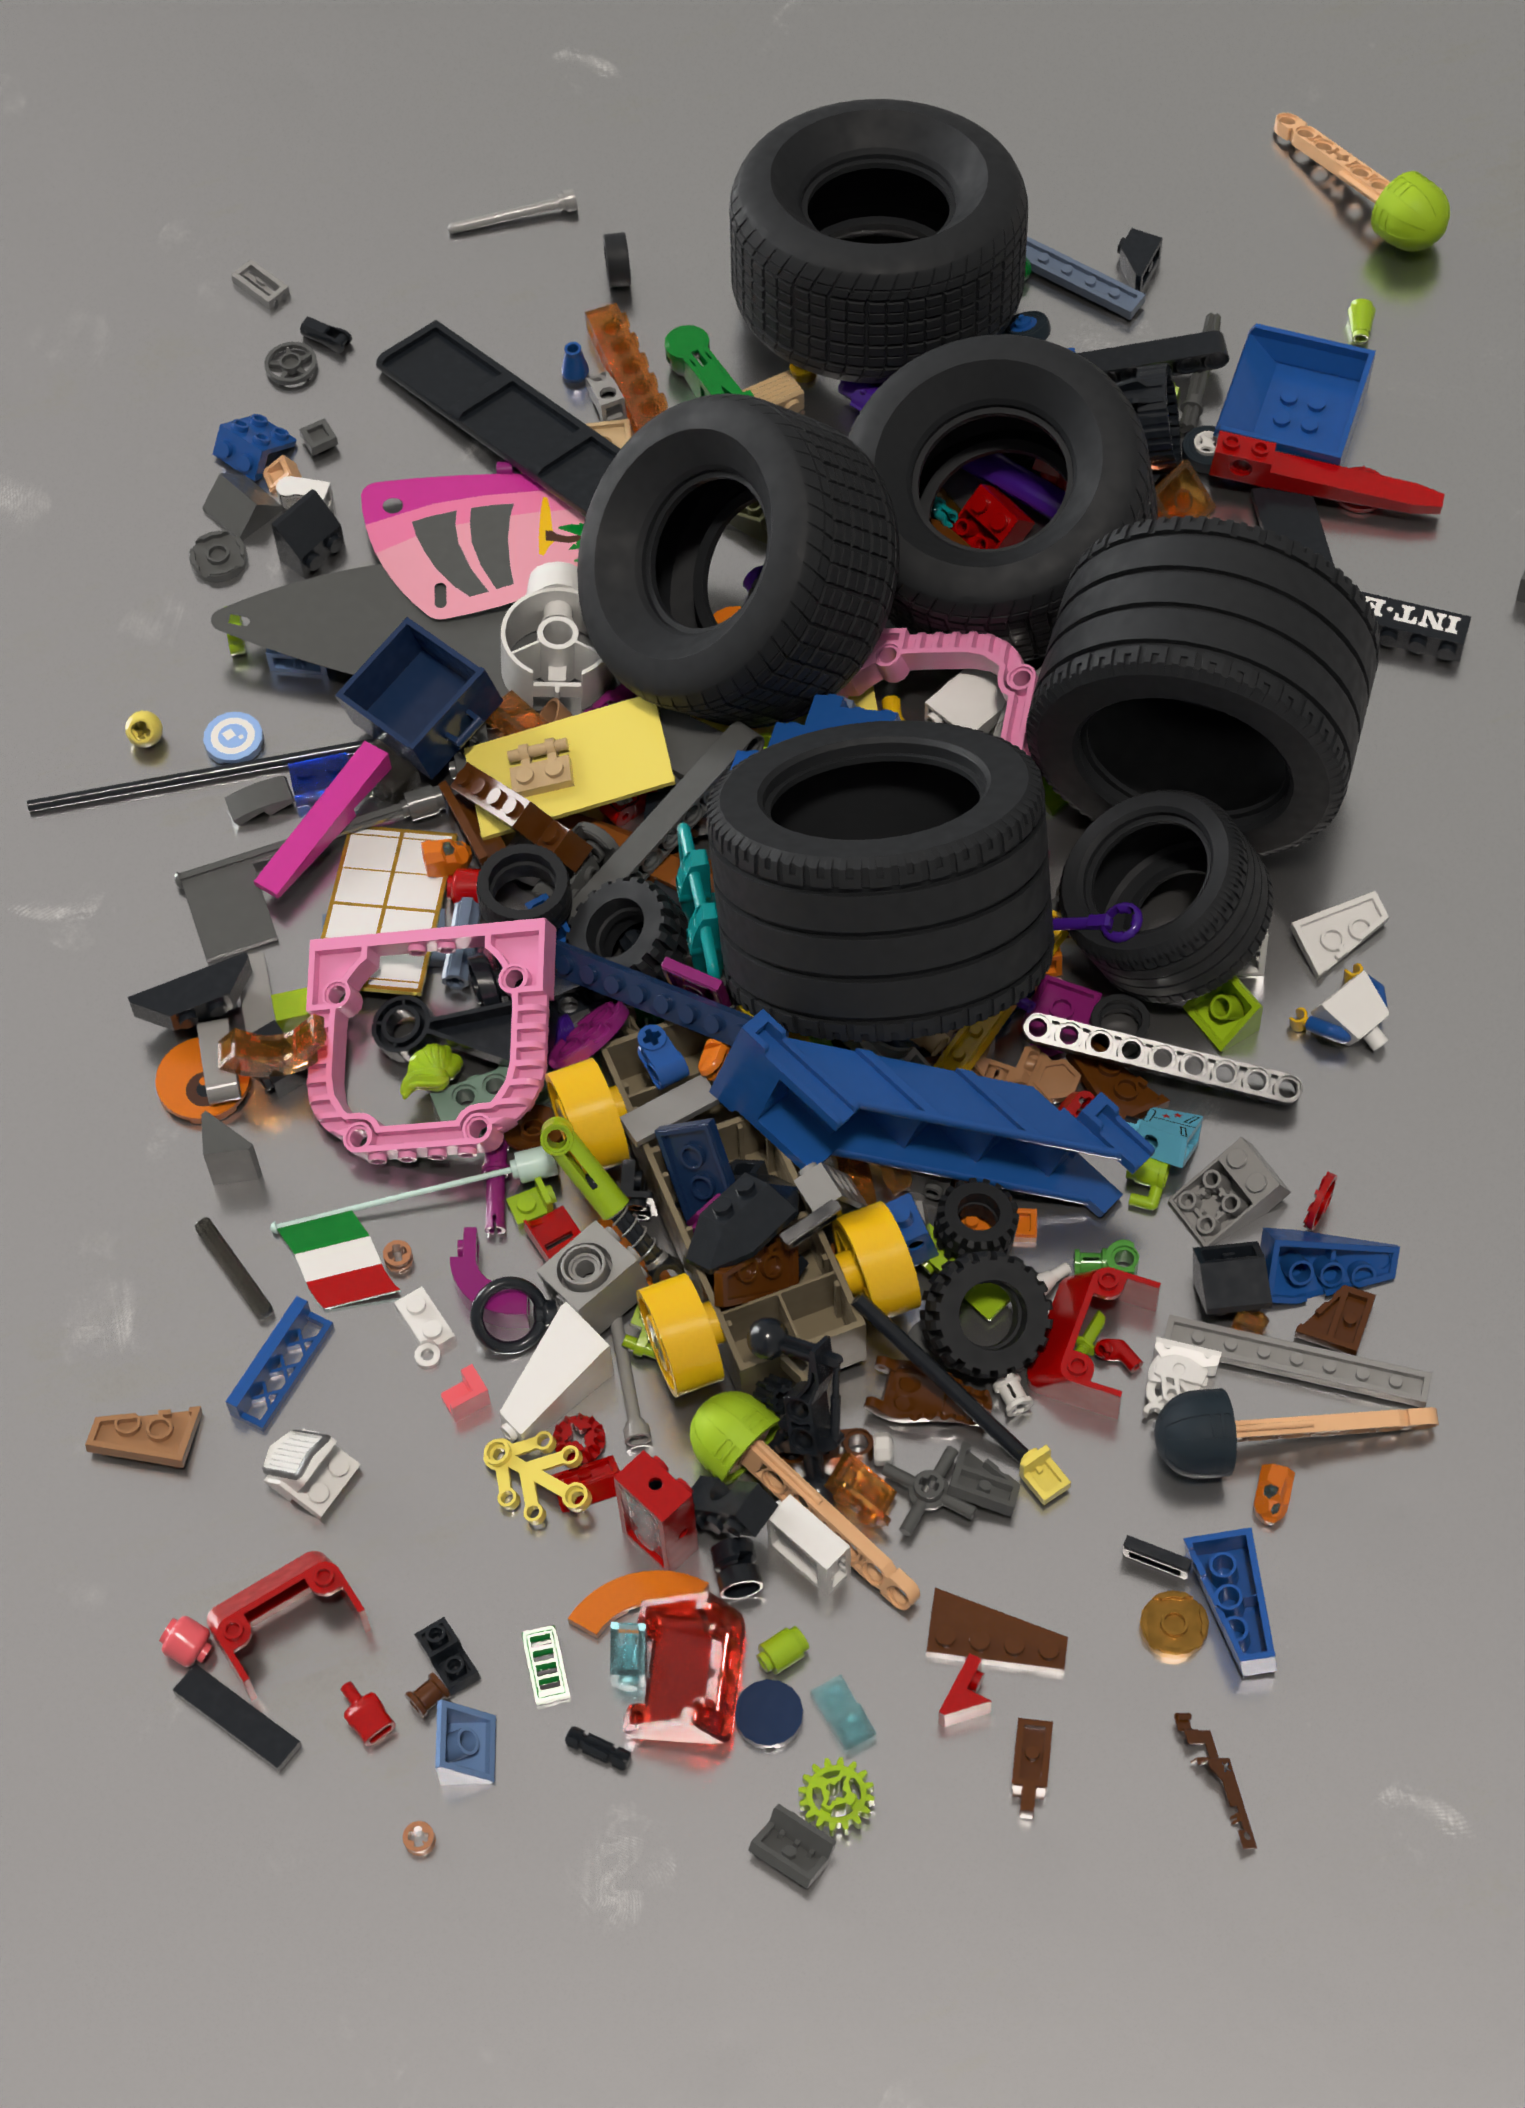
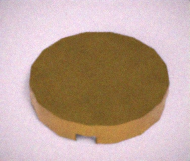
(1174, 1625)

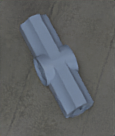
(455, 967)

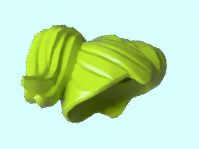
(431, 1069)

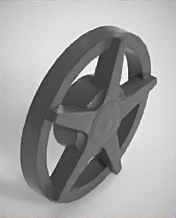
(290, 363)

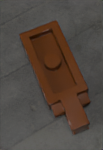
(1031, 1763)

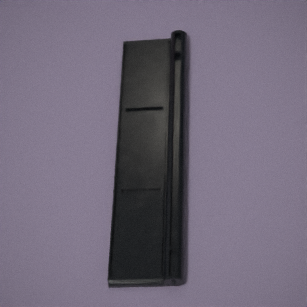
(501, 412)

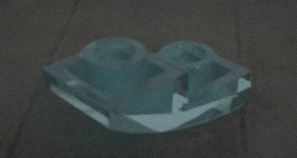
(843, 1713)

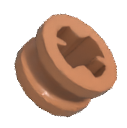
(406, 1252)
(428, 1832)

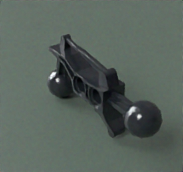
(806, 1405)

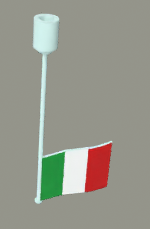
(340, 1255)

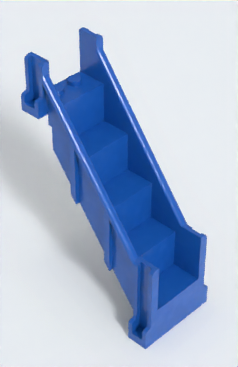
(921, 1118)

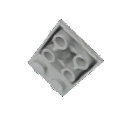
(1229, 1193)

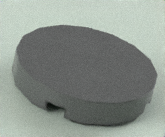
(218, 556)
(602, 843)

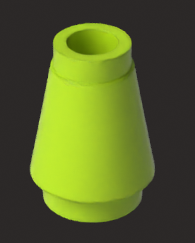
(1361, 318)

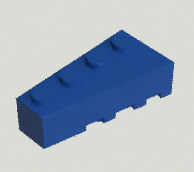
(1233, 1587)

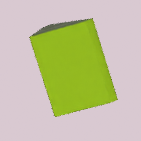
(1226, 1014)

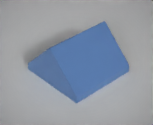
(464, 1745)

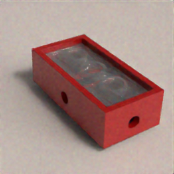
(657, 1511)

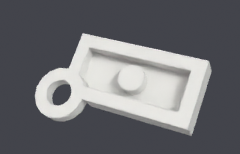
(426, 1326)

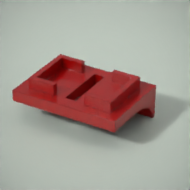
(551, 1229)

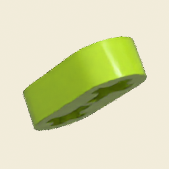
(236, 645)

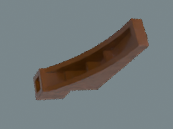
(521, 815)

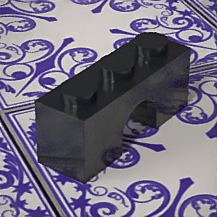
(732, 1511)

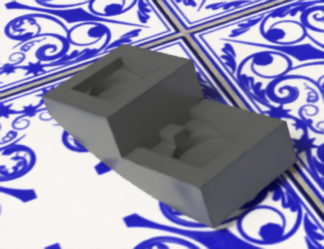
(262, 796)

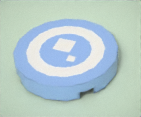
(233, 738)

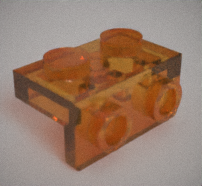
(861, 1491)

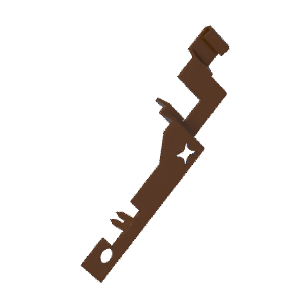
(1216, 1764)

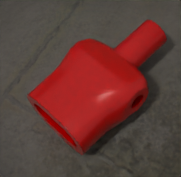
(367, 1715)

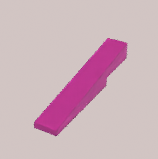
(325, 819)

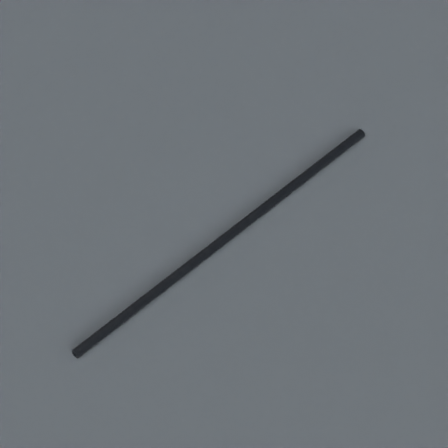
(193, 776)

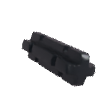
(598, 1748)

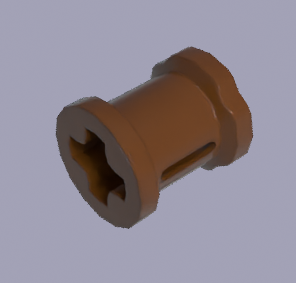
(427, 1695)

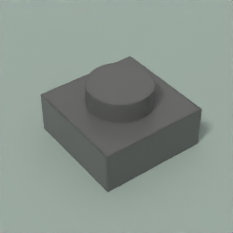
(318, 436)

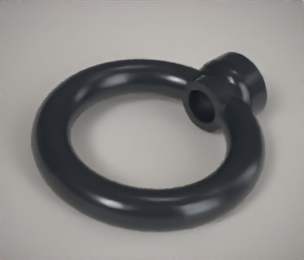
(543, 1313)

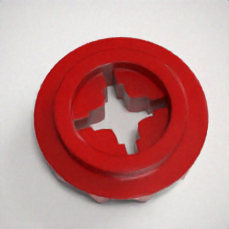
(593, 1439)

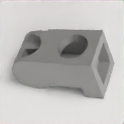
(606, 397)

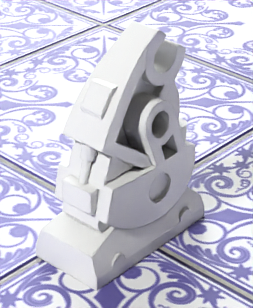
(1176, 1370)

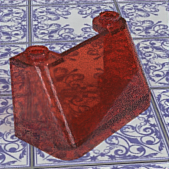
(690, 1670)

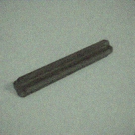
(234, 1268)

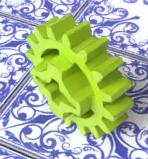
(847, 1805)

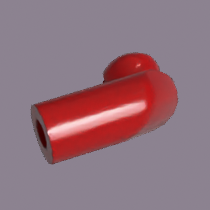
(1118, 1351)

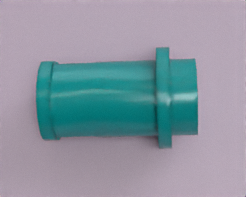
(942, 512)

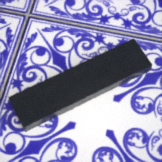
(237, 1717)

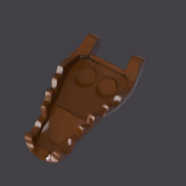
(914, 1398)

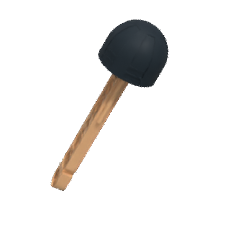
(1200, 1434)

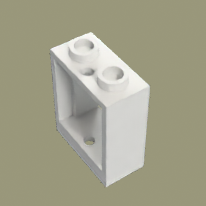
(809, 1544)

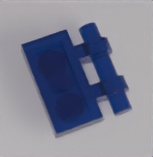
(313, 776)

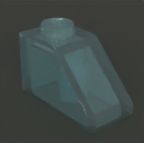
(629, 1656)

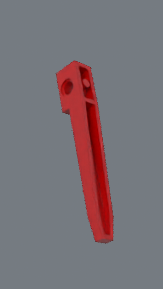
(1259, 464)

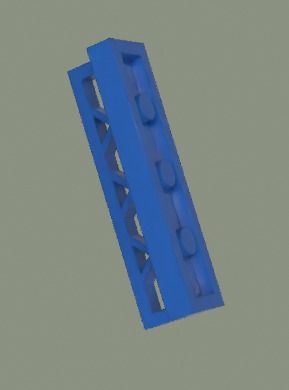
(268, 1359)

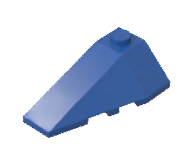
(1318, 1264)

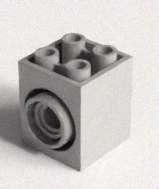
(595, 1276)

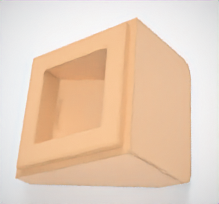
(279, 469)

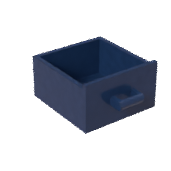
(419, 697)

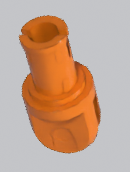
(712, 1058)

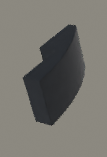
(447, 1656)

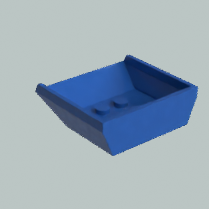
(1297, 393)

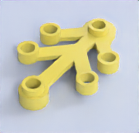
(533, 1473)

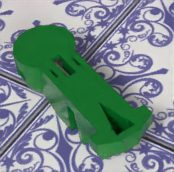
(690, 356)

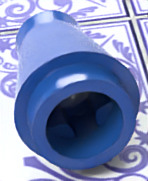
(574, 363)

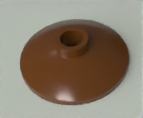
(528, 1131)

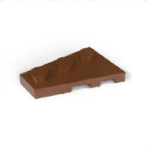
(1118, 1084)
(759, 1276)

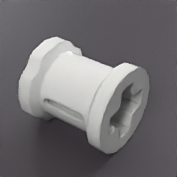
(1016, 1405)

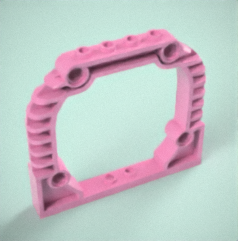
(900, 652)
(345, 964)

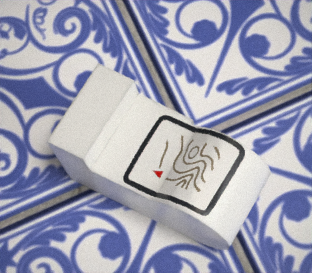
(292, 489)

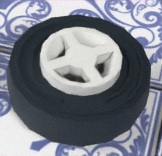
(1199, 448)

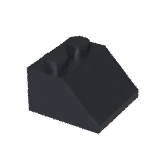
(307, 534)

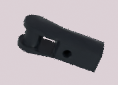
(330, 336)

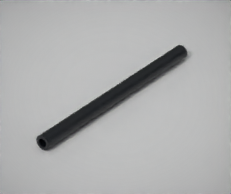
(939, 1376)

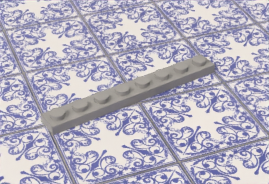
(1304, 1361)

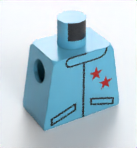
(1170, 1133)

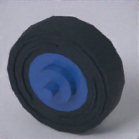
(1029, 324)

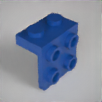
(248, 442)

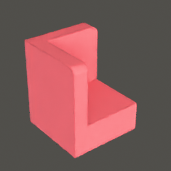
(466, 1396)

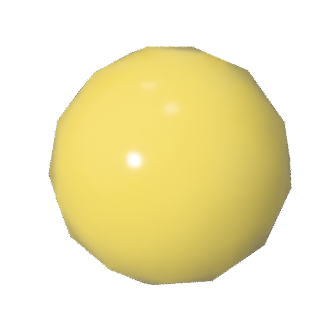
(143, 729)

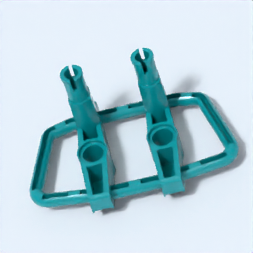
(698, 904)

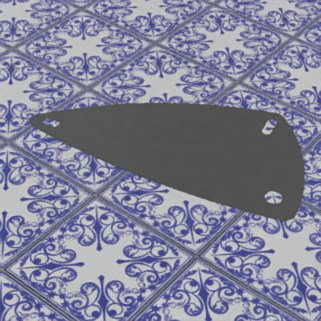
(351, 612)

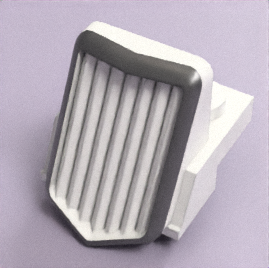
(308, 1469)

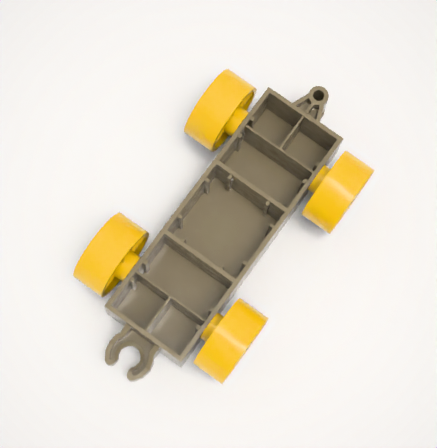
(681, 1311)

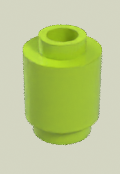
(782, 1650)

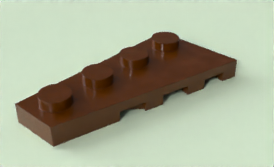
(995, 1637)

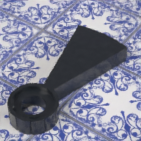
(475, 1031)

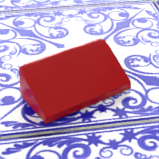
(595, 1476)

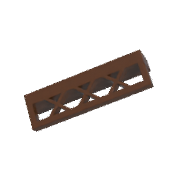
(466, 816)

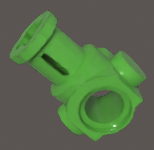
(1109, 1257)

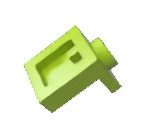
(531, 1203)

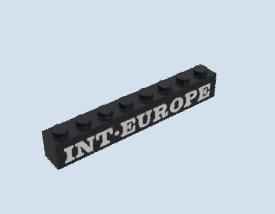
(1419, 627)

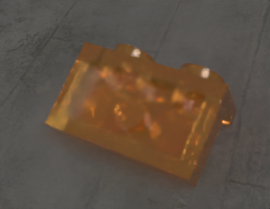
(514, 715)

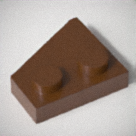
(1340, 1321)

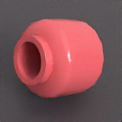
(185, 1641)

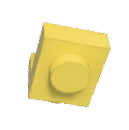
(1043, 1475)

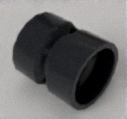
(737, 1569)

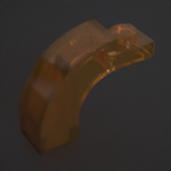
(272, 1055)

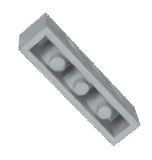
(824, 1183)

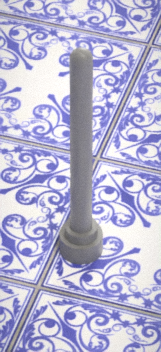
(564, 201)
(636, 1429)

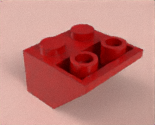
(991, 520)

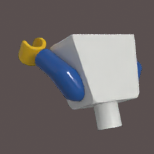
(1349, 1012)

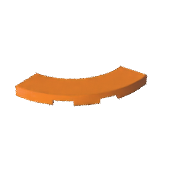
(626, 1593)

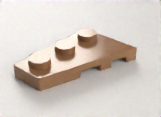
(148, 1438)

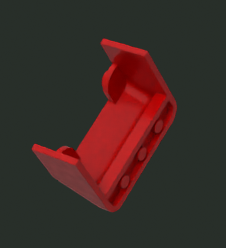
(1066, 1372)
(233, 1618)

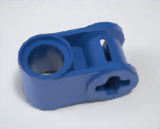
(660, 1057)

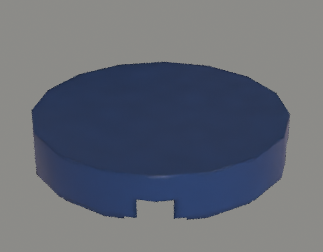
(769, 1714)

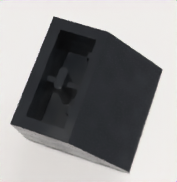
(1231, 1278)

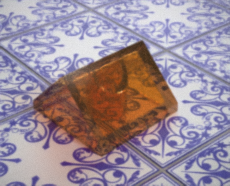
(1183, 494)

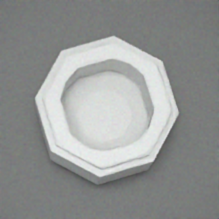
(883, 1448)

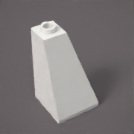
(559, 1375)

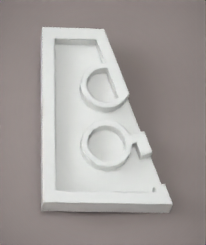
(1338, 931)

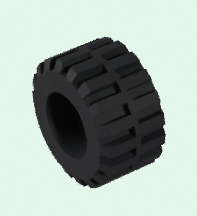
(977, 1200)

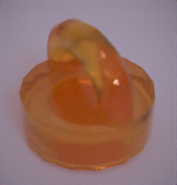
(1252, 1320)

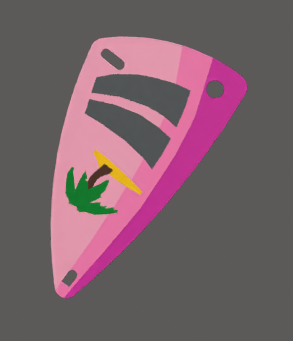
(471, 535)

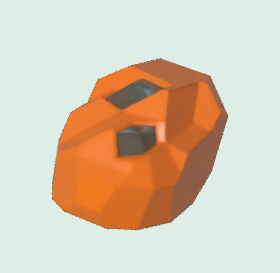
(445, 856)
(1273, 1493)

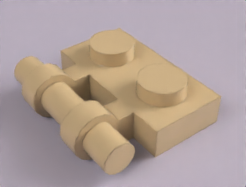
(542, 775)

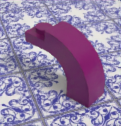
(503, 1309)

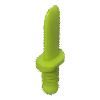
(1085, 1342)

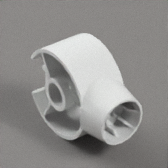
(557, 655)

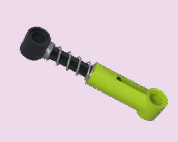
(605, 1196)

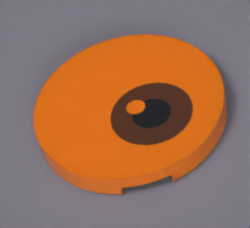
(183, 1088)

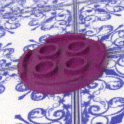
(589, 1035)

